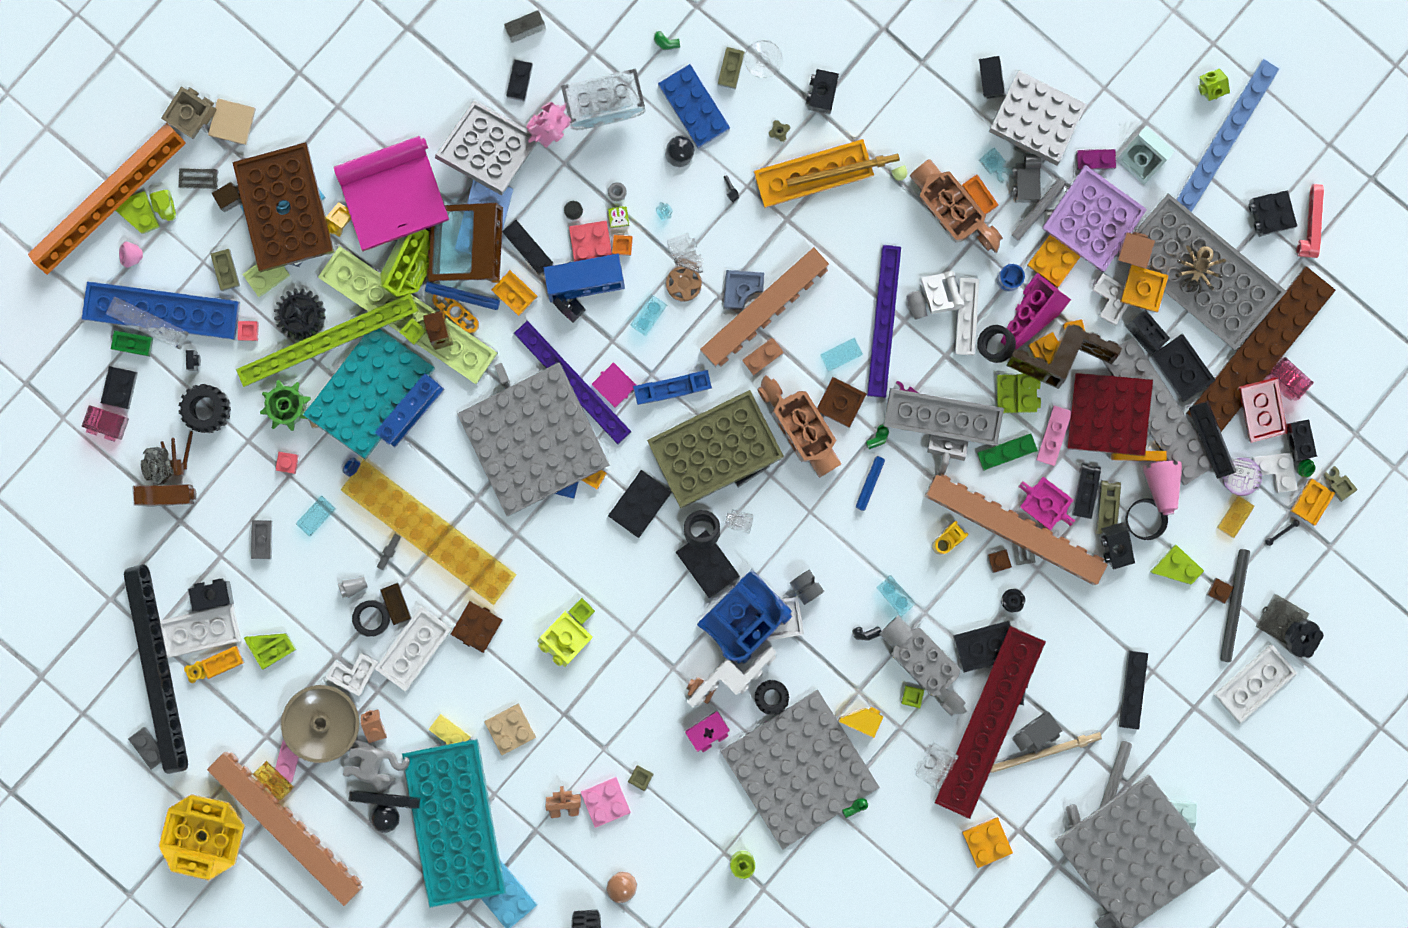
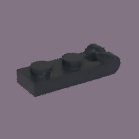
(1086, 491)

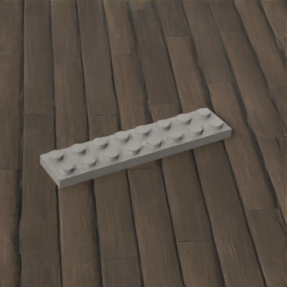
(1167, 421)

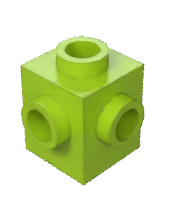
(1214, 84)

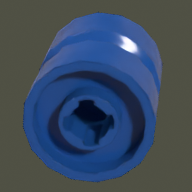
(1010, 277)

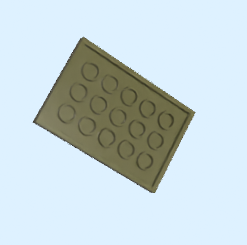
(715, 449)

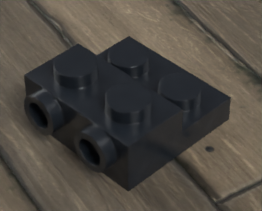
(1272, 213)

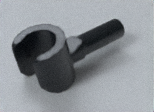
(733, 195)

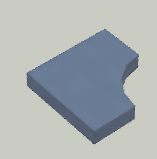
(740, 287)

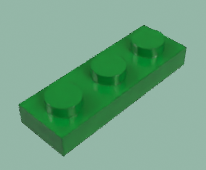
(1007, 451)

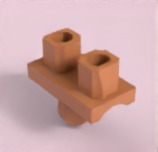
(563, 800)

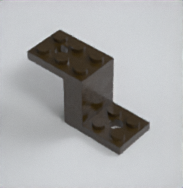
(1069, 344)

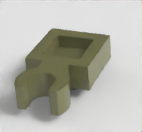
(1341, 486)

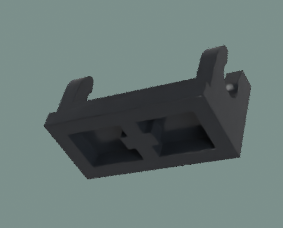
(992, 77)
(1147, 332)

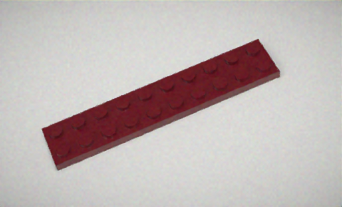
(990, 722)

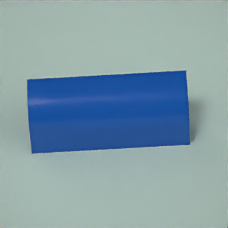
(584, 277)

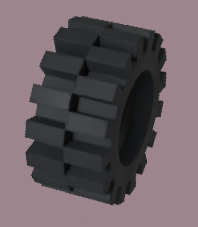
(783, 697)

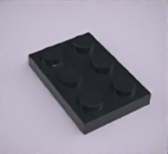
(1182, 367)
(640, 503)
(708, 566)
(980, 646)

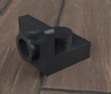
(571, 310)

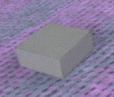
(502, 373)

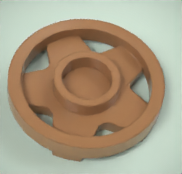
(683, 284)

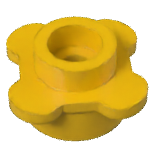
(190, 672)

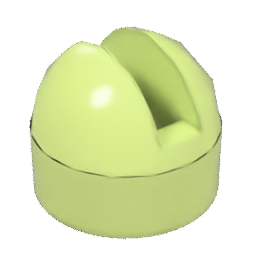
(899, 173)

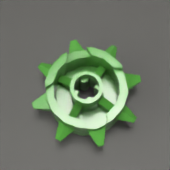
(275, 410)

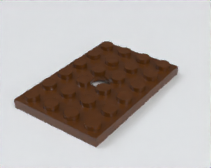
(275, 178)

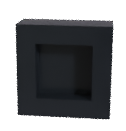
(193, 360)

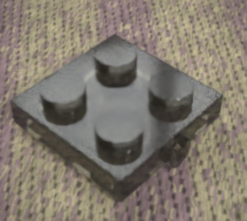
(1279, 617)

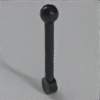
(1269, 541)

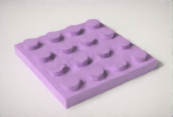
(1093, 218)

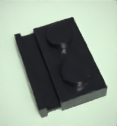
(119, 387)

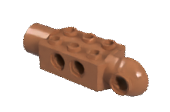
(953, 206)
(802, 426)

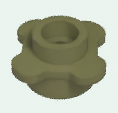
(774, 132)

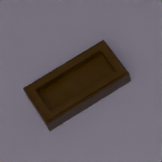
(396, 604)

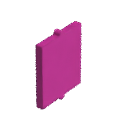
(614, 385)

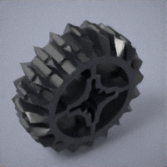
(292, 317)

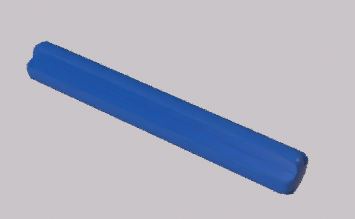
(461, 295)

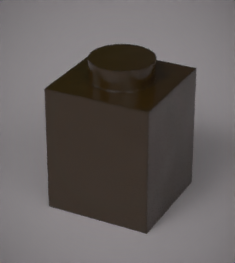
(227, 196)

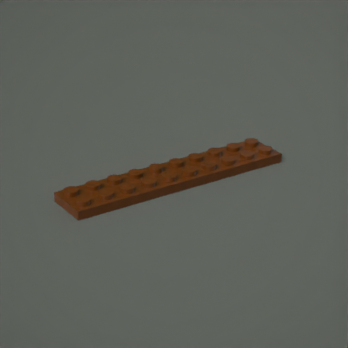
(1266, 344)

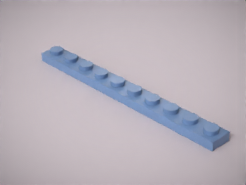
(1227, 134)

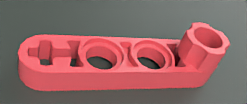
(1311, 247)

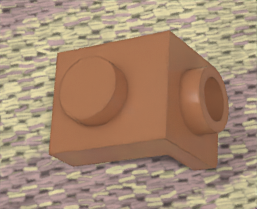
(373, 726)

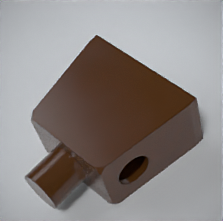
(438, 329)

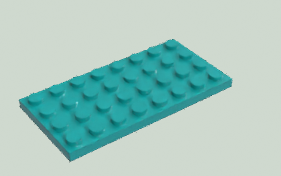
(454, 823)

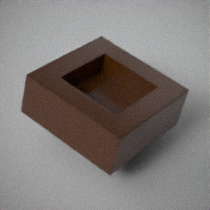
(999, 561)
(1219, 590)

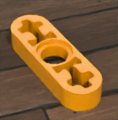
(463, 325)
(1150, 456)

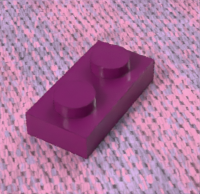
(1096, 159)

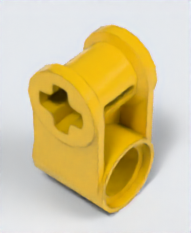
(951, 536)

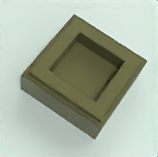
(640, 777)

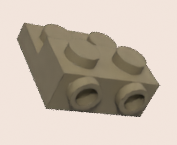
(189, 112)

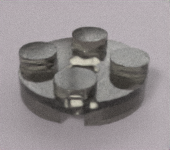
(162, 472)

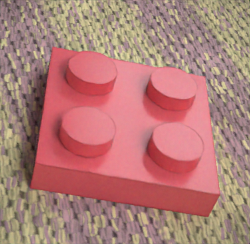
(590, 240)

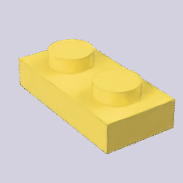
(448, 731)

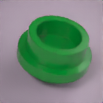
(1306, 468)

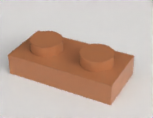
(762, 356)

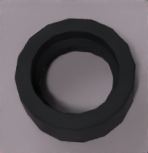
(987, 334)
(702, 515)
(356, 618)

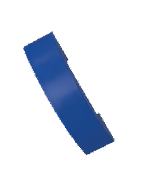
(672, 387)

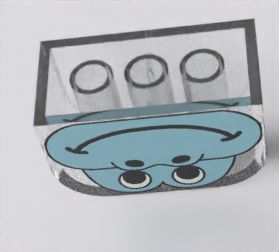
(603, 100)

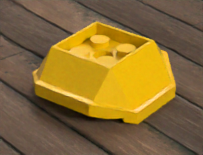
(181, 839)

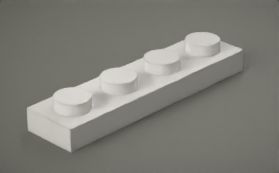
(967, 317)

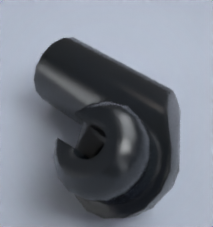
(868, 635)

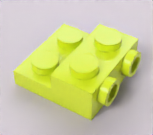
(564, 639)

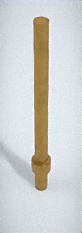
(879, 161)

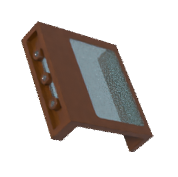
(467, 244)

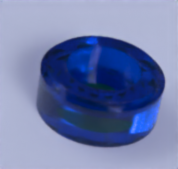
(351, 467)

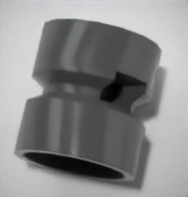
(806, 587)

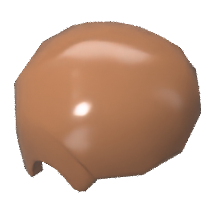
(621, 887)

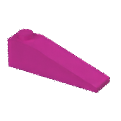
(1038, 308)

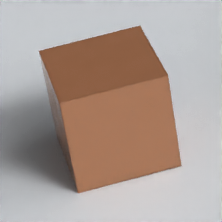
(1136, 249)

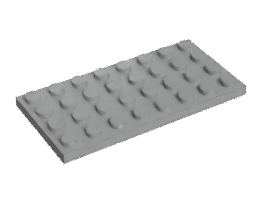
(1238, 297)

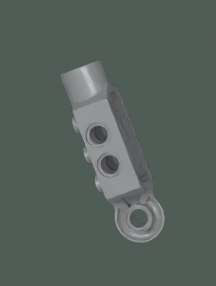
(924, 663)

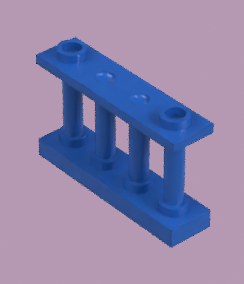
(409, 410)

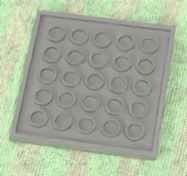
(533, 439)
(799, 769)
(1137, 853)

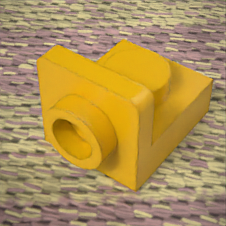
(338, 219)

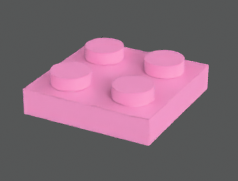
(605, 802)

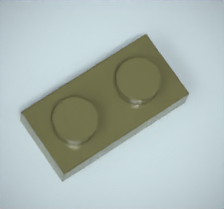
(731, 68)
(225, 269)

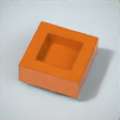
(622, 245)

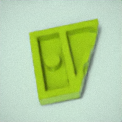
(139, 213)
(1178, 566)
(269, 648)

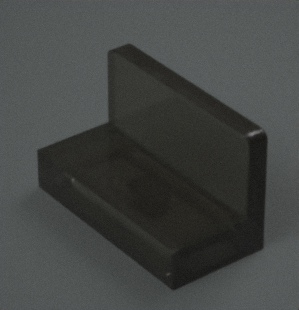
(525, 26)

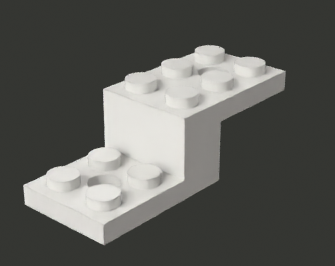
(732, 676)

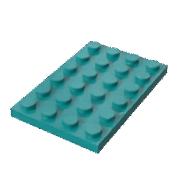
(366, 391)

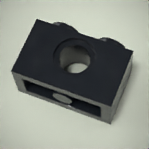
(826, 80)
(1301, 440)
(1121, 555)
(199, 598)

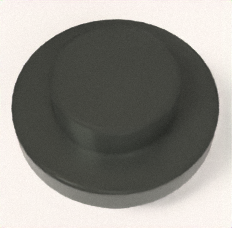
(573, 210)

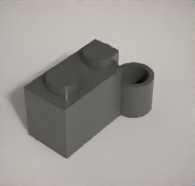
(1027, 180)
(1037, 733)

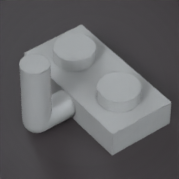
(948, 449)

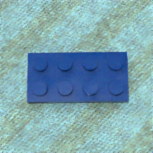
(694, 106)

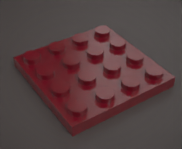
(1110, 414)

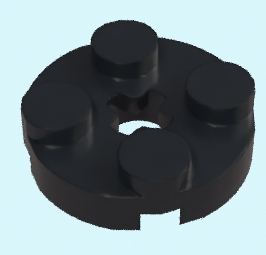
(1311, 642)

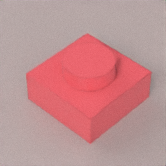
(248, 330)
(287, 462)

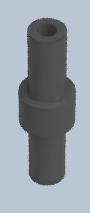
(388, 551)

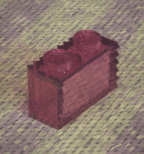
(1290, 379)
(104, 422)

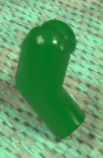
(664, 43)
(880, 437)
(859, 805)

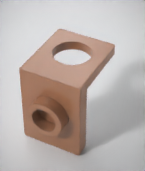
(694, 684)

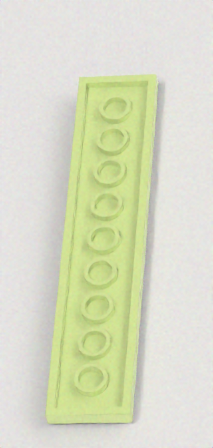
(363, 286)

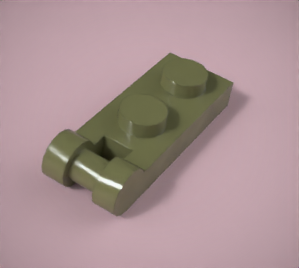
(1108, 505)

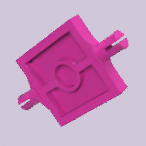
(1046, 503)

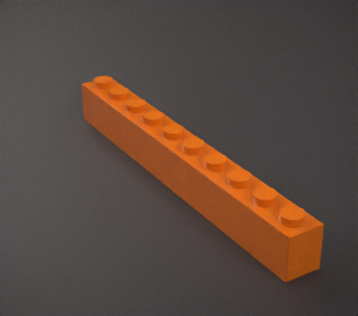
(106, 198)

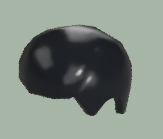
(679, 151)
(384, 818)

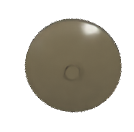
(320, 723)

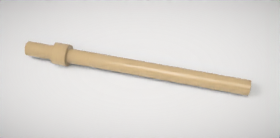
(1081, 741)

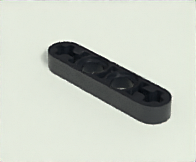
(384, 799)

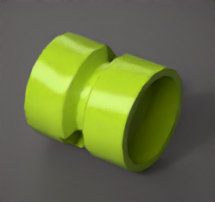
(742, 864)

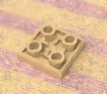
(232, 122)

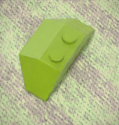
(407, 264)

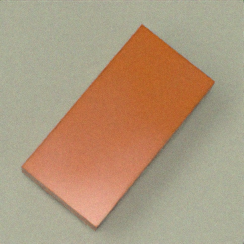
(980, 194)

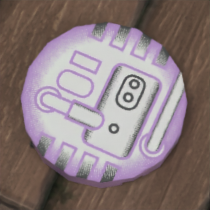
(1245, 479)

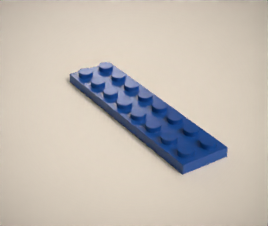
(191, 313)

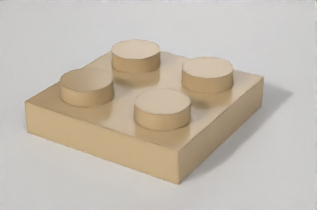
(510, 729)

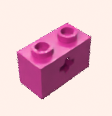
(713, 722)

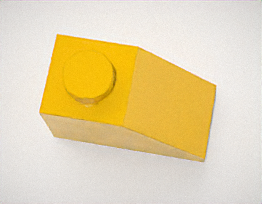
(863, 720)

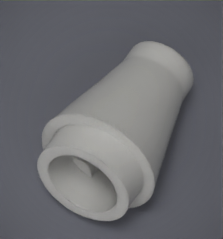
(352, 586)

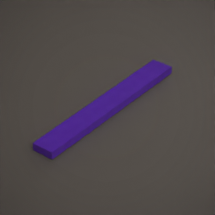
(884, 321)
(587, 397)

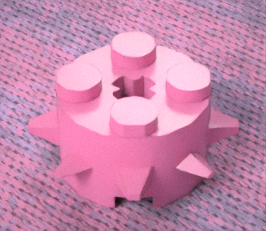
(548, 124)

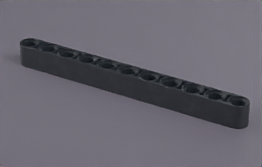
(156, 669)

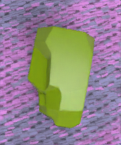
(163, 204)

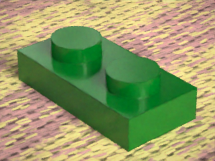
(131, 343)

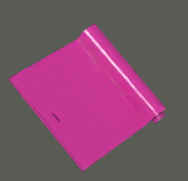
(391, 193)

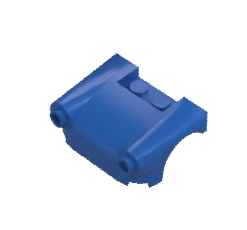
(745, 617)

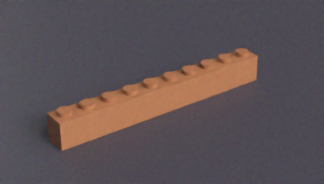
(1015, 529)
(285, 827)

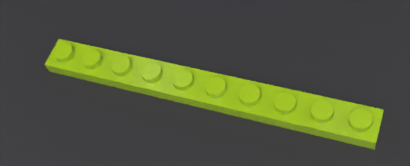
(327, 340)

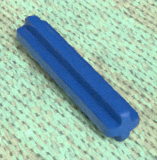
(870, 483)

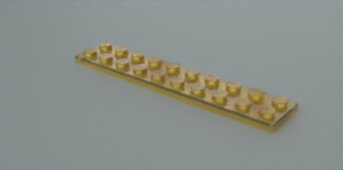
(429, 532)

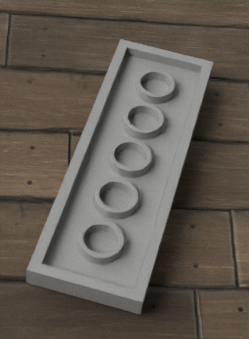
(943, 417)

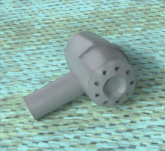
(917, 304)

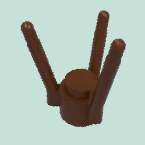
(176, 464)

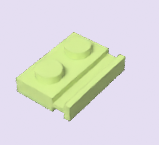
(266, 280)

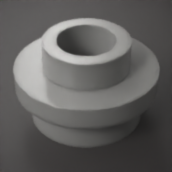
(613, 187)

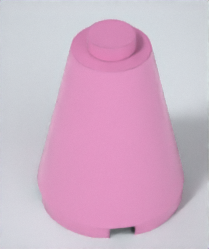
(1164, 484)

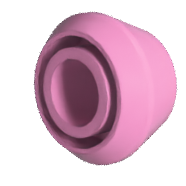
(130, 254)

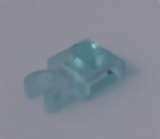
(993, 163)

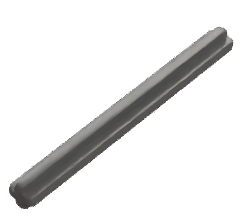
(1235, 605)

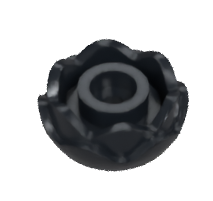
(1013, 606)

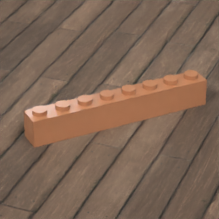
(765, 306)

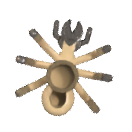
(1200, 265)

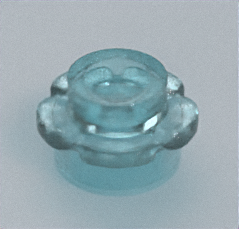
(664, 211)

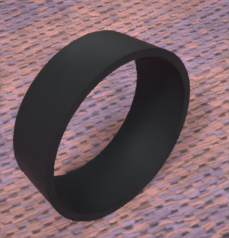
(1164, 523)

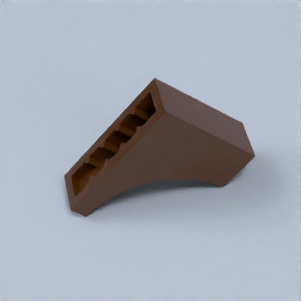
(163, 495)

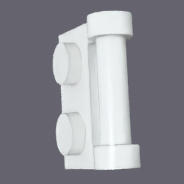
(936, 294)

